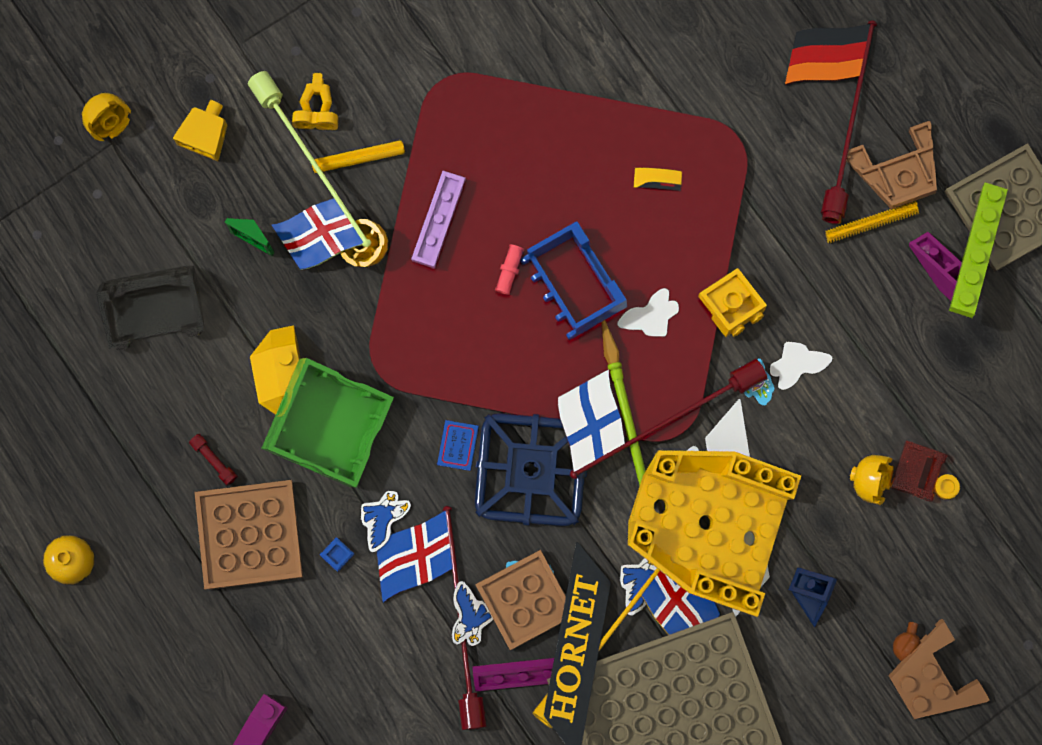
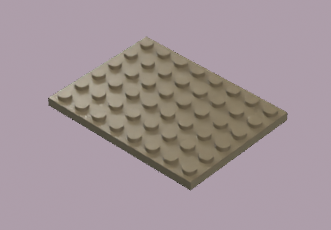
(681, 692)

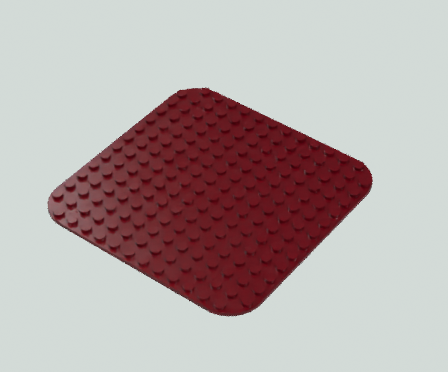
(531, 169)

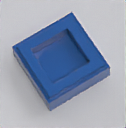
(337, 554)

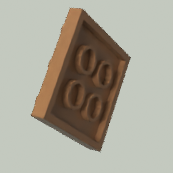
(524, 599)

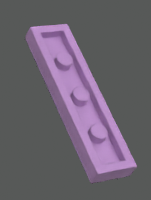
(438, 219)

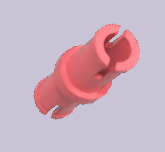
(509, 269)

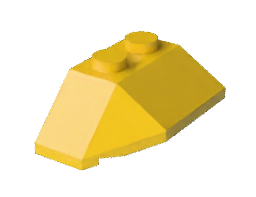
(274, 366)

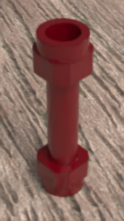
(199, 444)

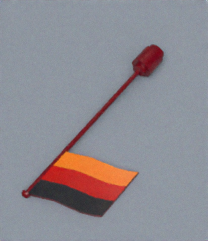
(832, 56)

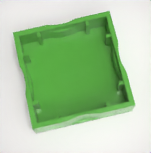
(327, 422)

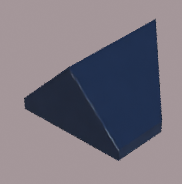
(812, 592)

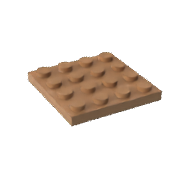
(248, 534)

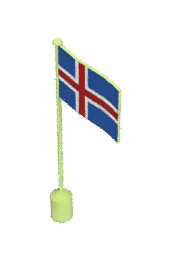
(322, 228)

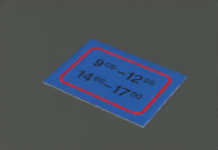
(457, 445)

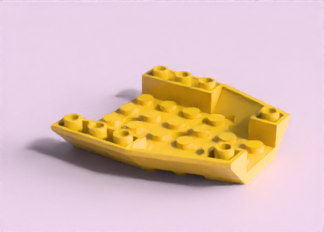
(737, 498)

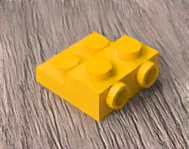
(733, 303)

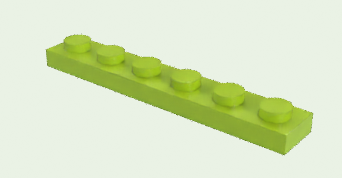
(978, 250)

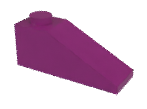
(938, 262)
(261, 722)

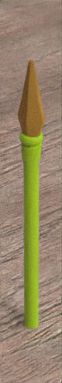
(611, 354)

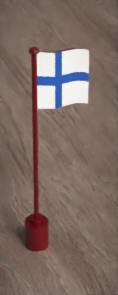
(595, 423)

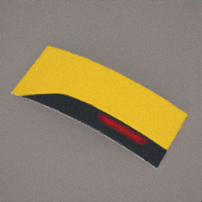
(658, 178)

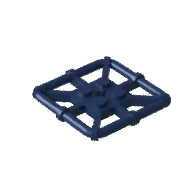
(518, 480)

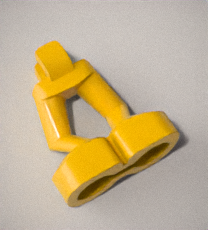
(321, 120)

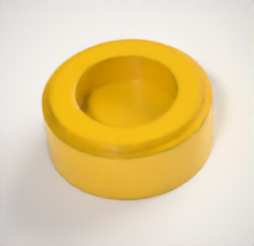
(947, 487)

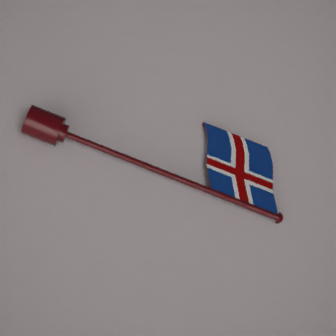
(418, 558)

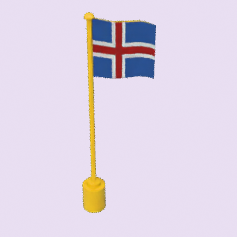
(670, 607)

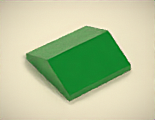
(250, 233)

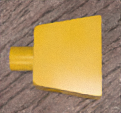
(203, 131)

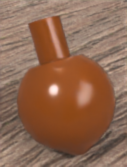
(906, 642)

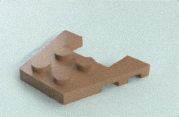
(901, 178)
(924, 684)

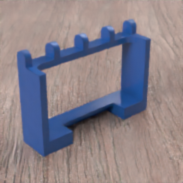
(618, 299)

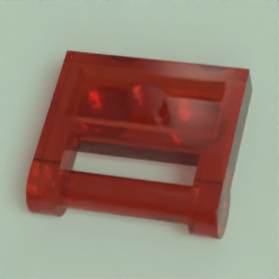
(911, 468)

